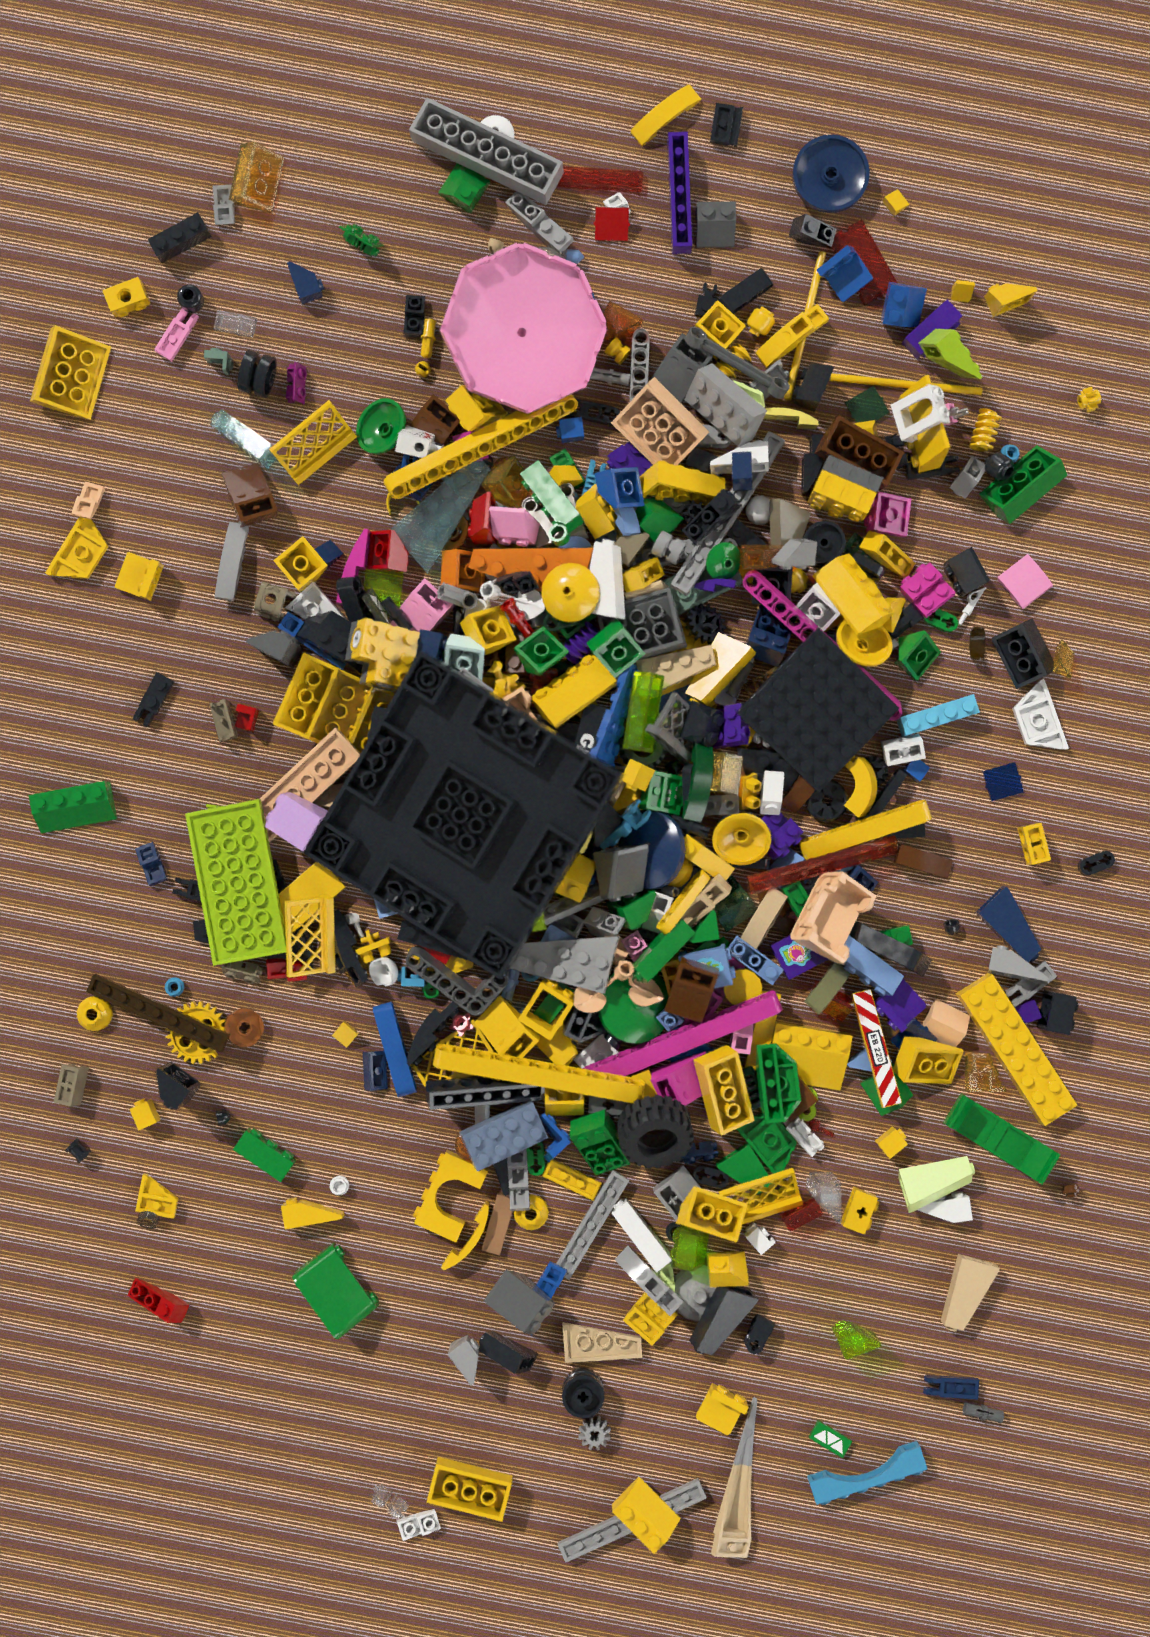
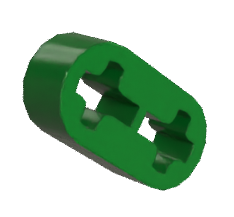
(938, 624)
(541, 1160)

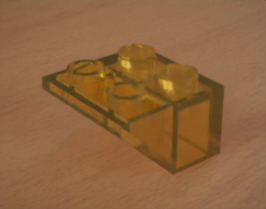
(726, 774)

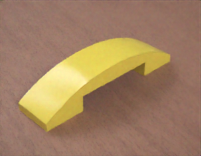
(803, 420)

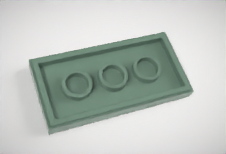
(696, 596)

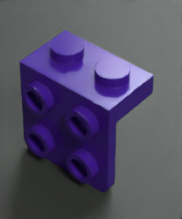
(900, 1007)

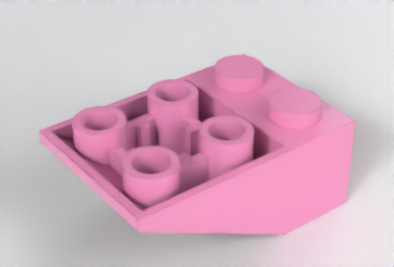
(424, 608)

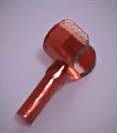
(814, 1124)

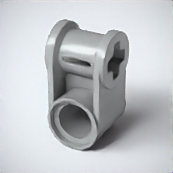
(713, 438)

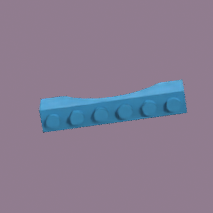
(905, 1461)

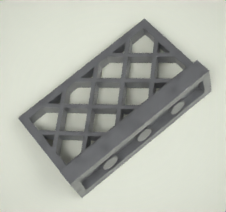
(665, 734)

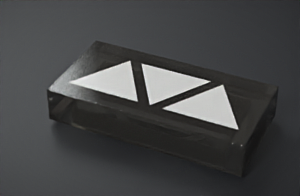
(373, 603)

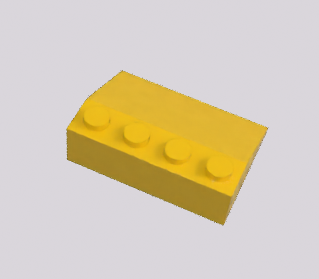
(70, 373)
(933, 443)
(818, 1053)

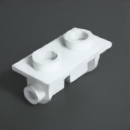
(805, 1137)

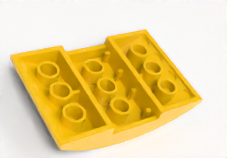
(327, 699)

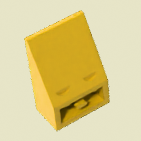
(504, 1031)

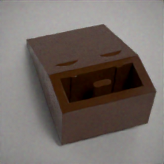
(438, 420)
(250, 495)
(508, 658)
(692, 989)

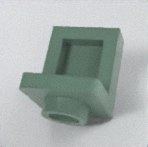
(218, 356)

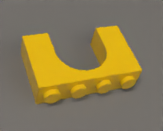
(430, 1214)

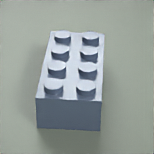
(503, 1135)

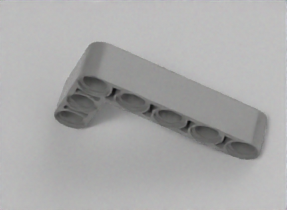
(639, 367)

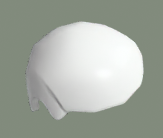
(758, 510)
(383, 971)

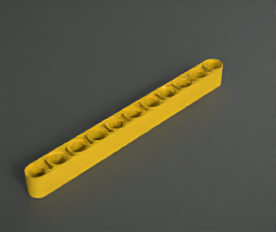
(474, 447)
(538, 1073)

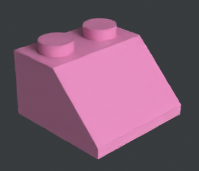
(513, 526)

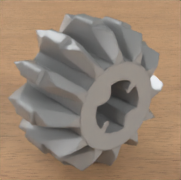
(594, 1425)

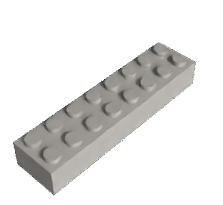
(486, 151)

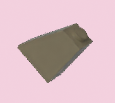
(786, 521)

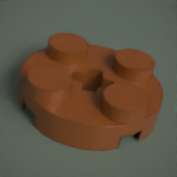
(250, 1018)

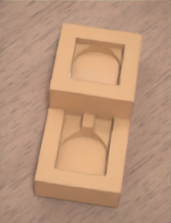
(88, 501)

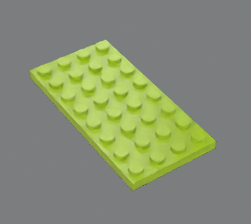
(236, 882)

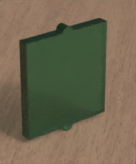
(867, 406)

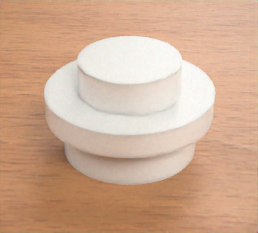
(339, 1185)

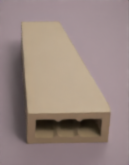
(967, 1288)

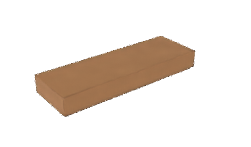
(497, 1225)

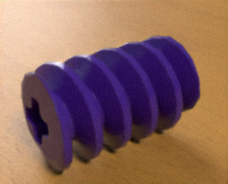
(579, 646)

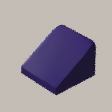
(1028, 1011)

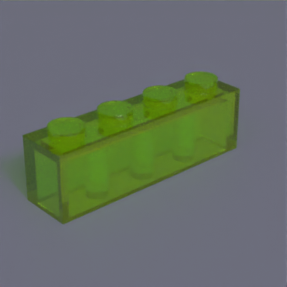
(642, 711)

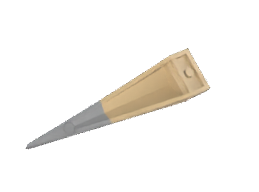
(734, 1518)

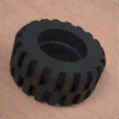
(659, 1148)

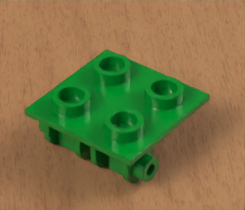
(354, 235)

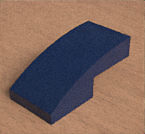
(151, 863)

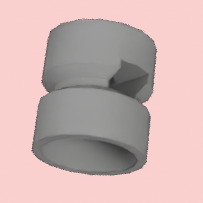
(668, 547)

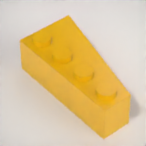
(680, 483)

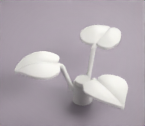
(529, 602)

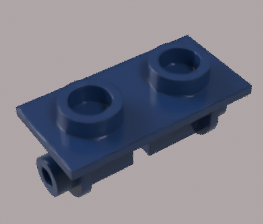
(705, 1153)

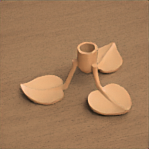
(640, 993)

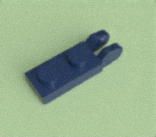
(953, 1386)

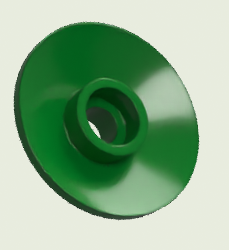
(717, 558)

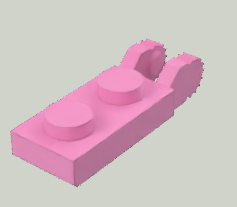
(175, 335)

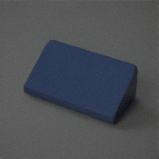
(375, 1070)

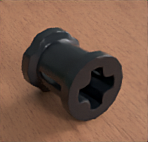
(78, 1150)

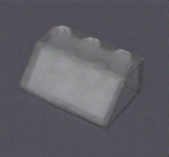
(826, 1192)

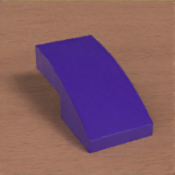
(710, 585)

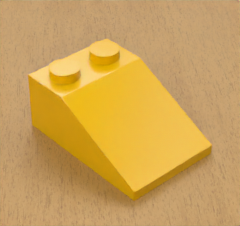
(474, 409)
(926, 1061)

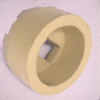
(495, 245)

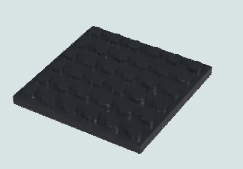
(817, 709)

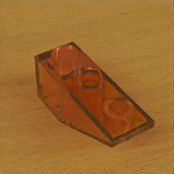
(758, 556)

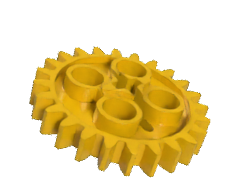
(195, 1049)

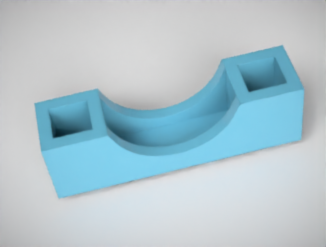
(938, 715)

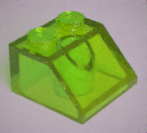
(689, 1248)
(854, 1339)

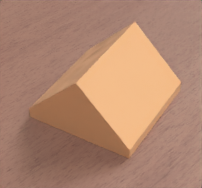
(946, 1023)

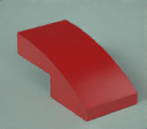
(278, 969)

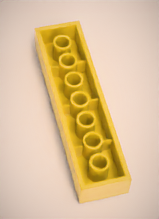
(1016, 1049)

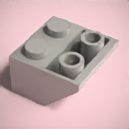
(675, 1189)

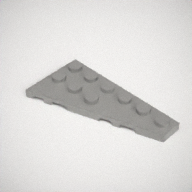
(573, 962)

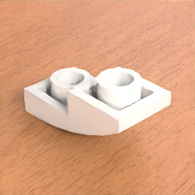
(418, 1523)

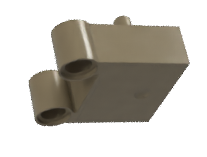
(543, 539)

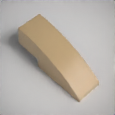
(711, 894)
(764, 918)

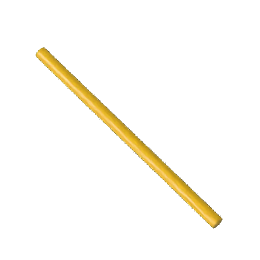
(799, 349)
(902, 383)

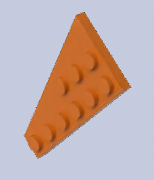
(536, 560)

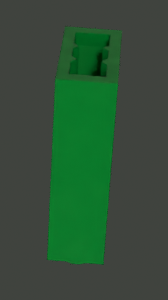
(661, 951)

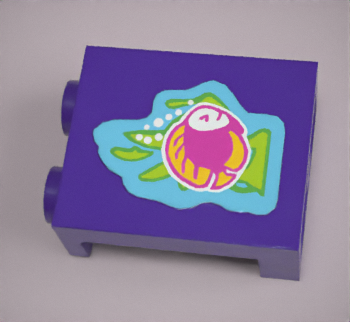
(794, 957)

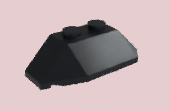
(329, 634)
(581, 1025)

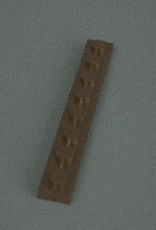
(158, 1013)

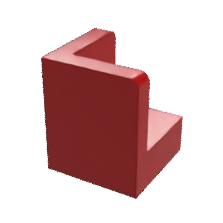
(246, 717)

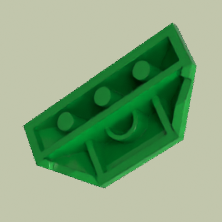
(776, 1083)

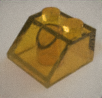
(505, 482)

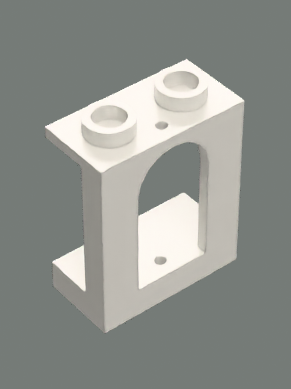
(940, 413)

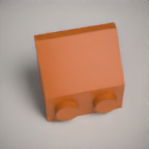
(456, 571)

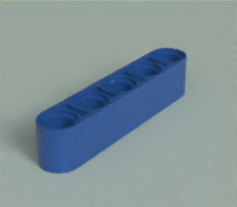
(394, 1049)

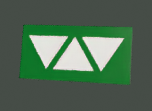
(830, 1438)

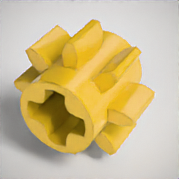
(1089, 399)

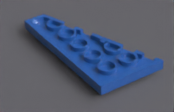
(613, 720)

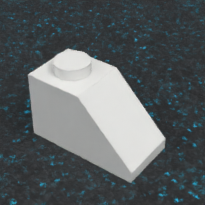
(771, 792)

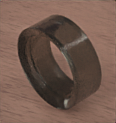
(148, 1216)

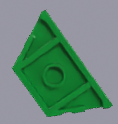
(770, 1142)

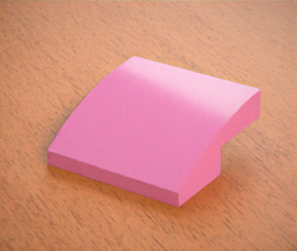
(1025, 581)

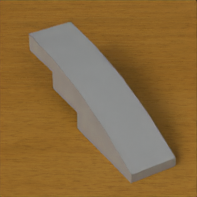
(231, 562)
(518, 1181)

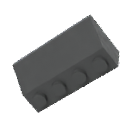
(278, 646)

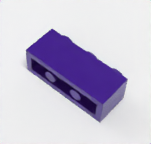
(944, 317)

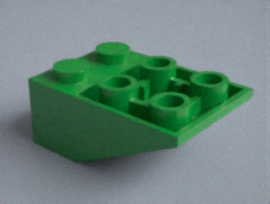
(598, 1142)

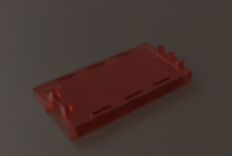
(866, 248)

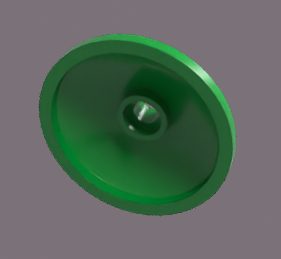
(380, 426)

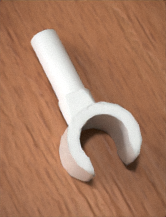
(353, 918)

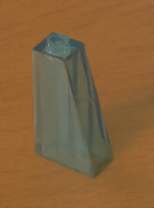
(243, 438)

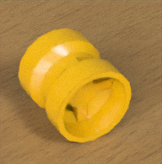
(616, 350)

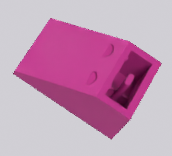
(678, 1080)

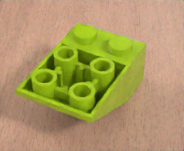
(947, 350)

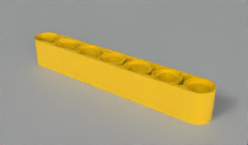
(865, 829)

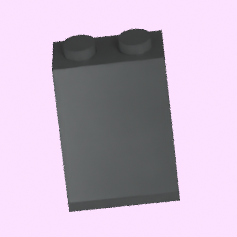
(621, 871)
(520, 1301)

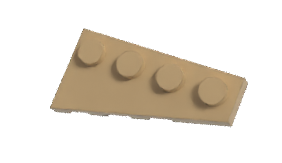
(679, 665)
(596, 1344)

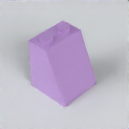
(295, 819)

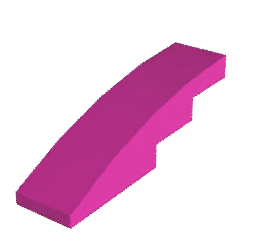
(357, 558)

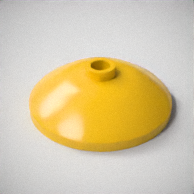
(582, 596)
(866, 648)
(745, 847)

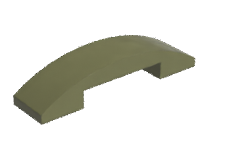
(827, 987)

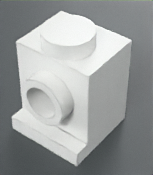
(759, 1238)

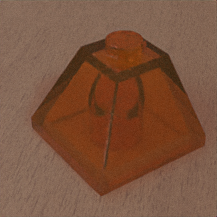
(620, 322)

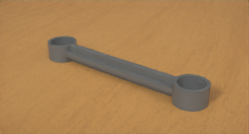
(775, 385)

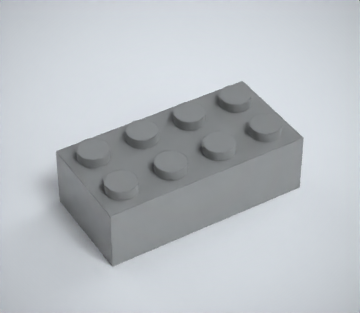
(725, 404)

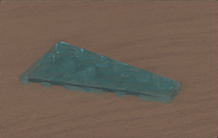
(435, 518)

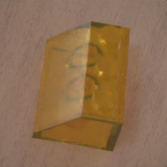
(256, 177)

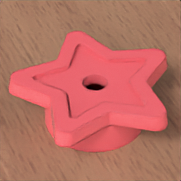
(466, 1024)

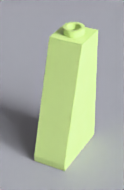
(934, 1180)

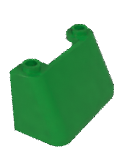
(334, 1291)

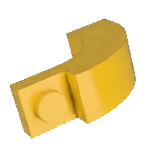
(865, 787)

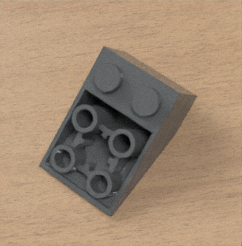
(680, 367)

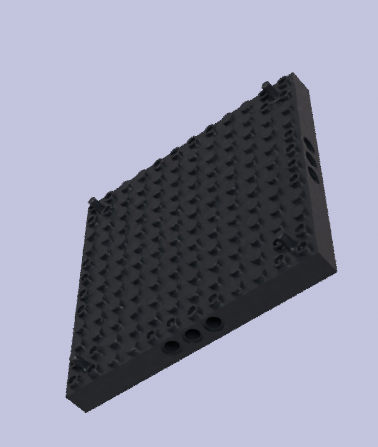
(463, 814)

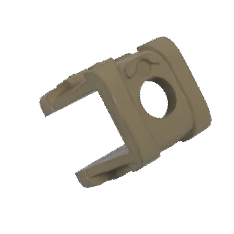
(272, 611)

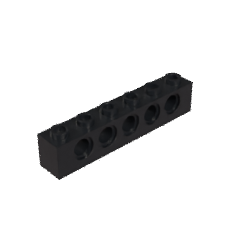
(478, 1092)

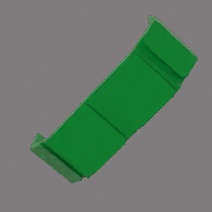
(1001, 1138)

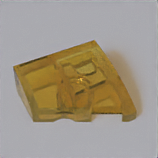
(981, 1074)

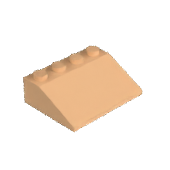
(659, 425)

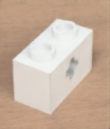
(903, 749)

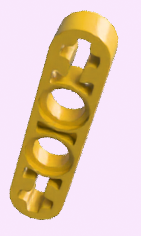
(683, 902)

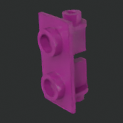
(297, 374)

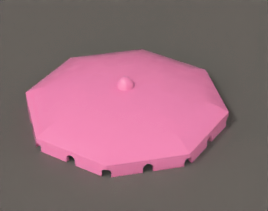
(523, 327)

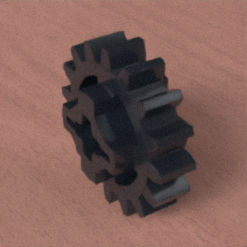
(704, 623)

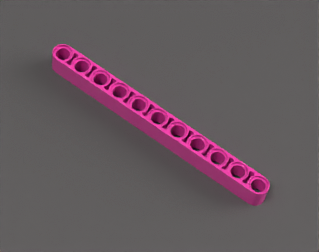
(797, 628)
(690, 1035)

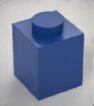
(570, 430)

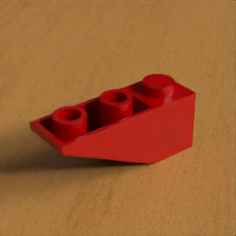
(158, 1301)

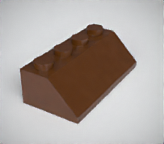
(860, 448)

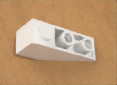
(950, 1208)

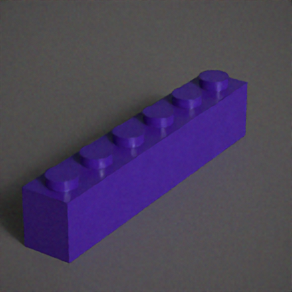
(679, 192)

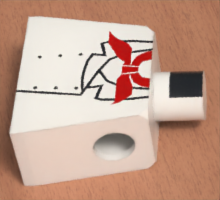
(411, 441)

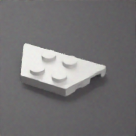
(1039, 720)

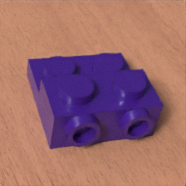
(627, 457)
(733, 730)
(783, 834)

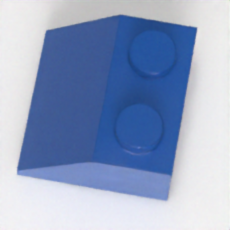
(903, 305)
(620, 487)

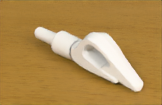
(971, 604)

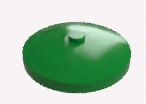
(626, 1019)

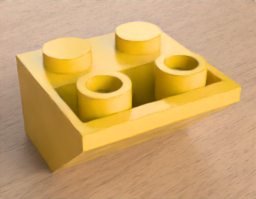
(596, 512)

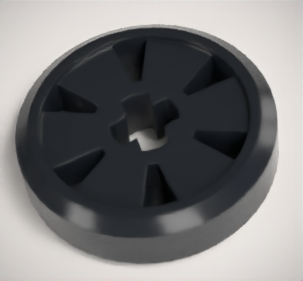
(836, 808)

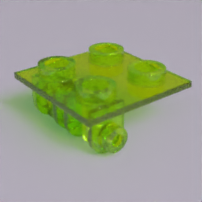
(385, 584)

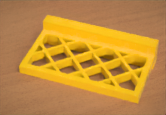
(320, 451)
(325, 931)
(456, 1075)
(771, 1200)

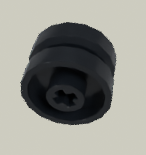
(257, 373)
(832, 536)
(583, 1404)

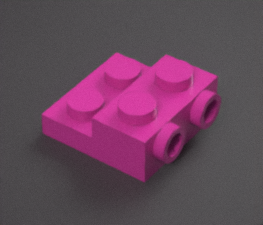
(889, 515)
(926, 589)

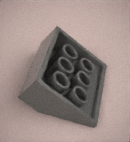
(652, 623)

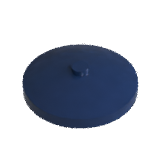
(830, 173)
(665, 849)

